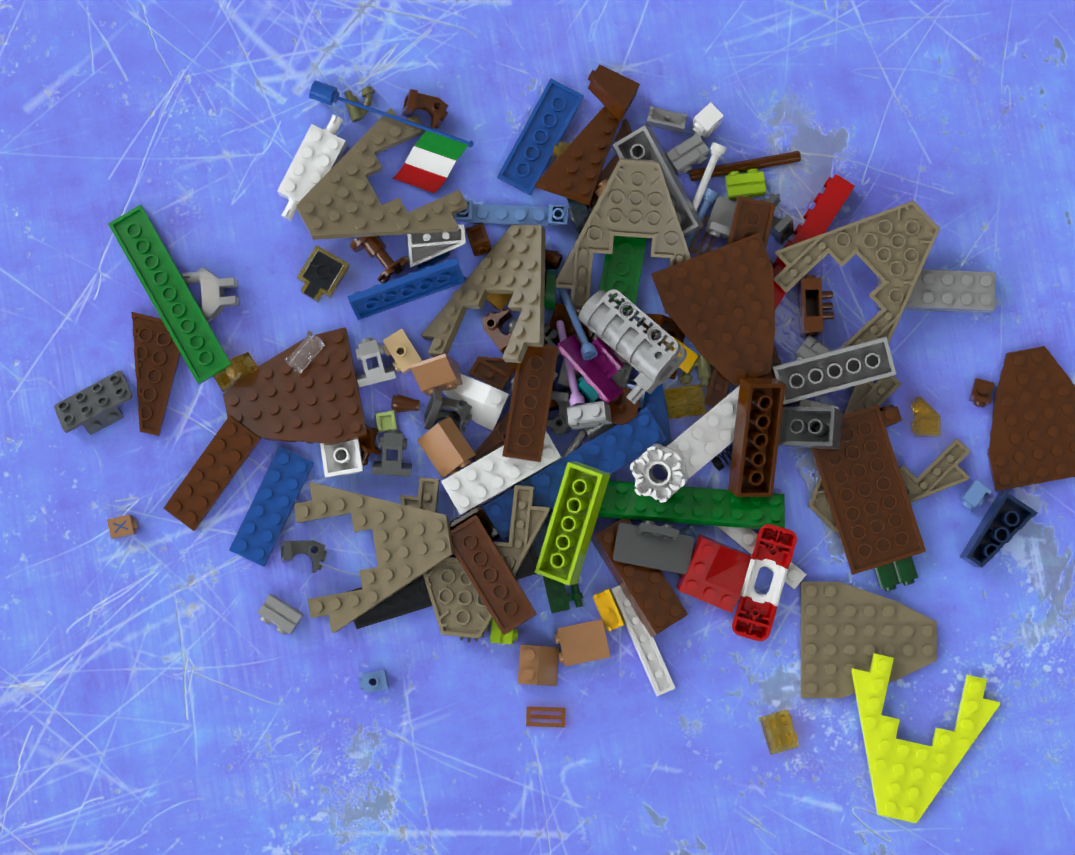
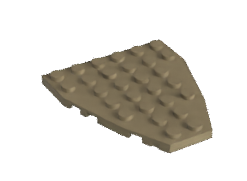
(845, 628)

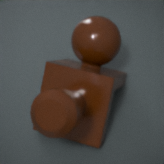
(368, 445)

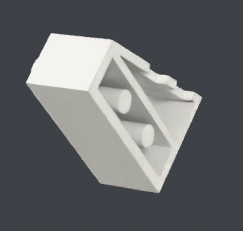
(430, 245)

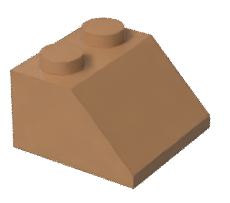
(437, 372)
(538, 665)

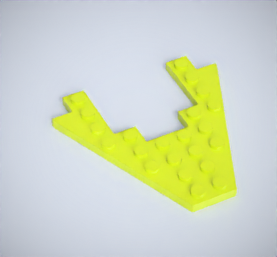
(905, 772)

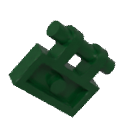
(558, 597)

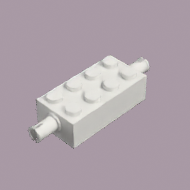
(313, 160)

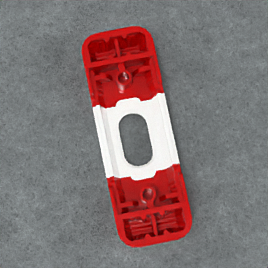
(756, 611)

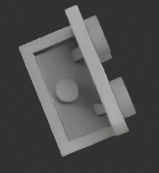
(721, 218)

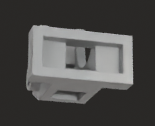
(370, 348)

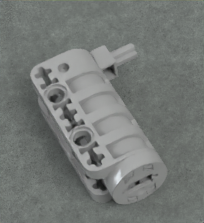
(631, 341)

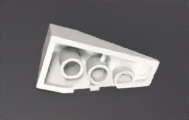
(485, 401)

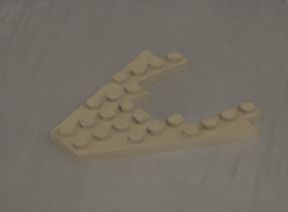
(347, 205)
(631, 206)
(889, 243)
(510, 267)
(936, 477)
(405, 543)
(452, 594)

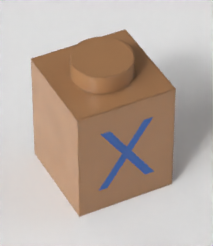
(122, 526)

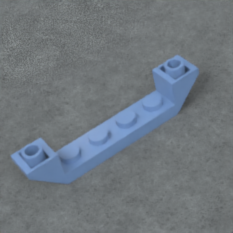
(513, 215)

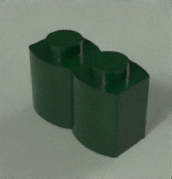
(895, 573)

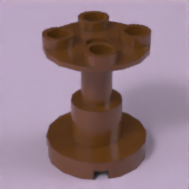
(376, 248)

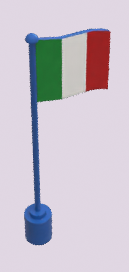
(430, 157)

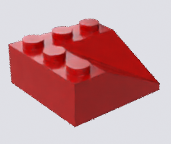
(715, 573)

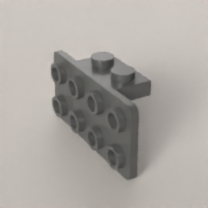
(95, 405)
(653, 547)

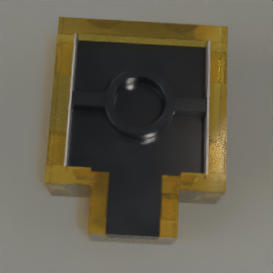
(322, 274)

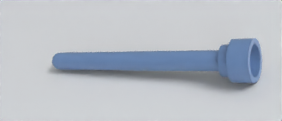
(709, 198)
(587, 350)

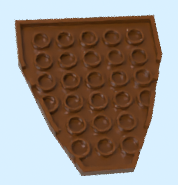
(725, 306)
(304, 407)
(1032, 421)

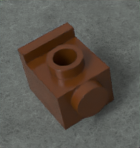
(890, 415)

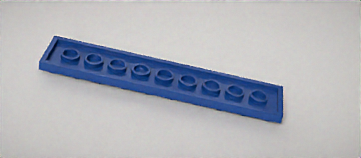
(605, 452)

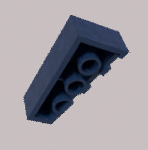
(997, 528)

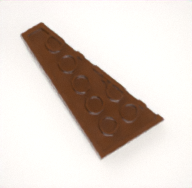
(581, 164)
(155, 370)

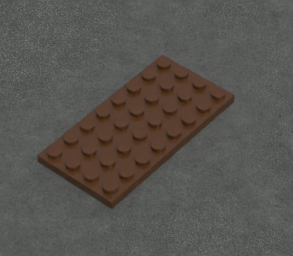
(868, 494)

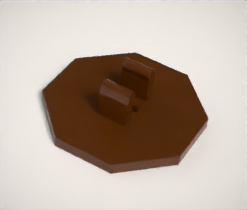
(622, 408)

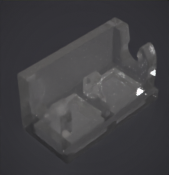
(305, 352)

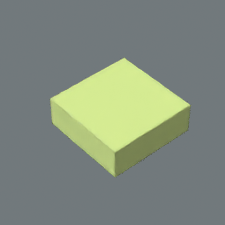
(386, 421)

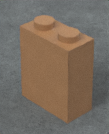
(446, 447)
(582, 643)

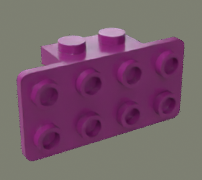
(597, 371)

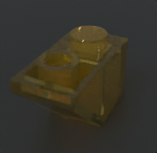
(241, 367)
(926, 419)

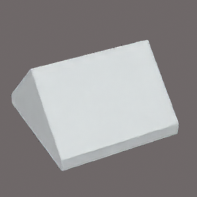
(341, 458)

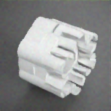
(643, 467)

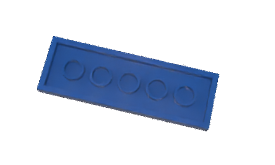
(539, 135)
(406, 288)
(271, 506)

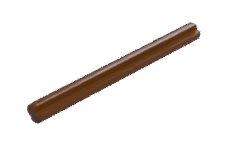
(742, 166)

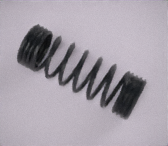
(717, 462)

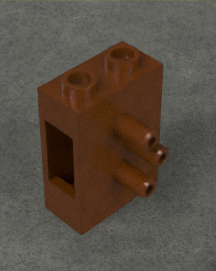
(812, 307)

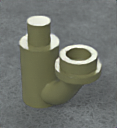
(357, 113)
(704, 372)

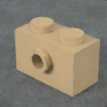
(401, 350)

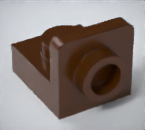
(478, 239)
(981, 392)

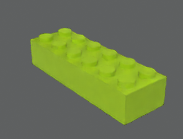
(572, 523)

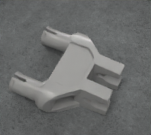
(212, 291)

